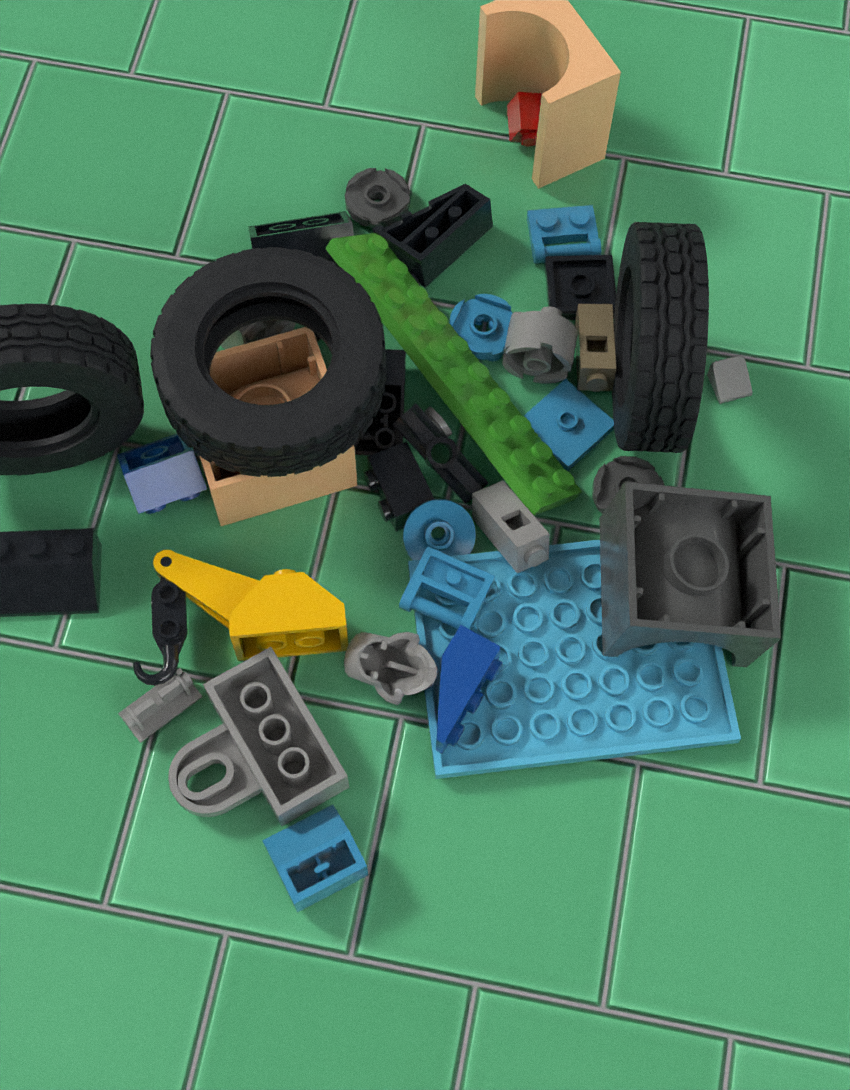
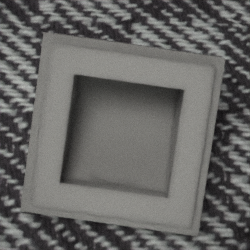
(730, 379)

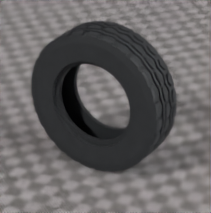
(253, 289)
(660, 336)
(73, 353)

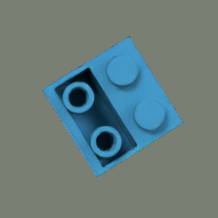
(316, 857)

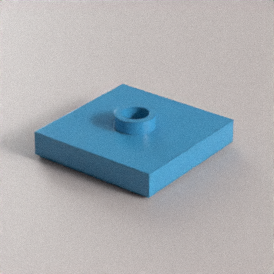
(569, 423)

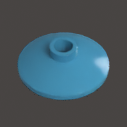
(457, 523)

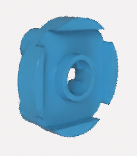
(485, 308)

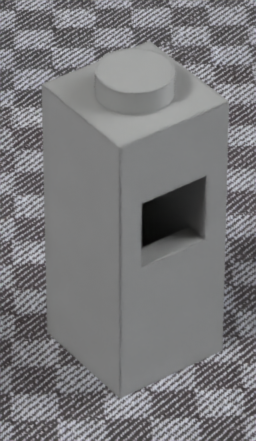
(510, 526)

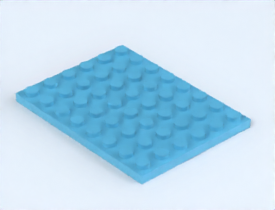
(555, 687)

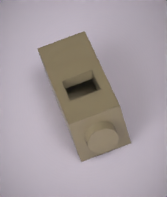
(595, 347)

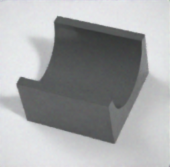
(688, 570)

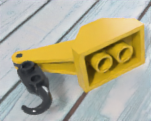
(276, 612)

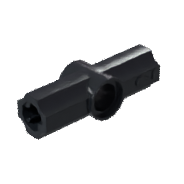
(423, 435)

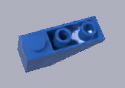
(464, 670)

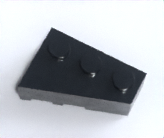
(439, 233)

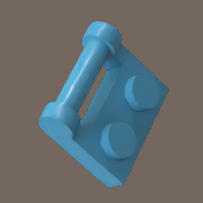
(563, 226)
(450, 580)

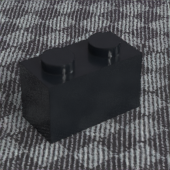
(397, 482)

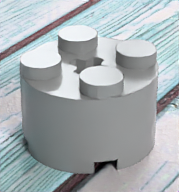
(540, 345)

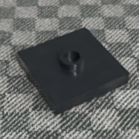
(579, 281)

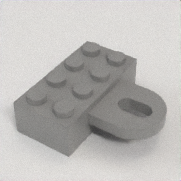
(264, 744)

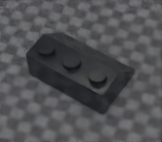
(303, 234)
(49, 572)

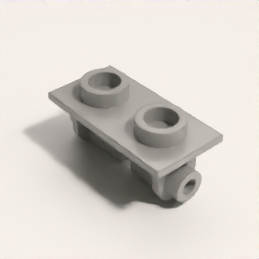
(160, 705)

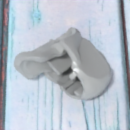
(390, 664)

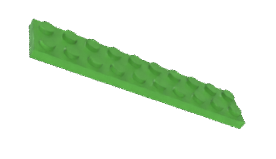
(456, 373)

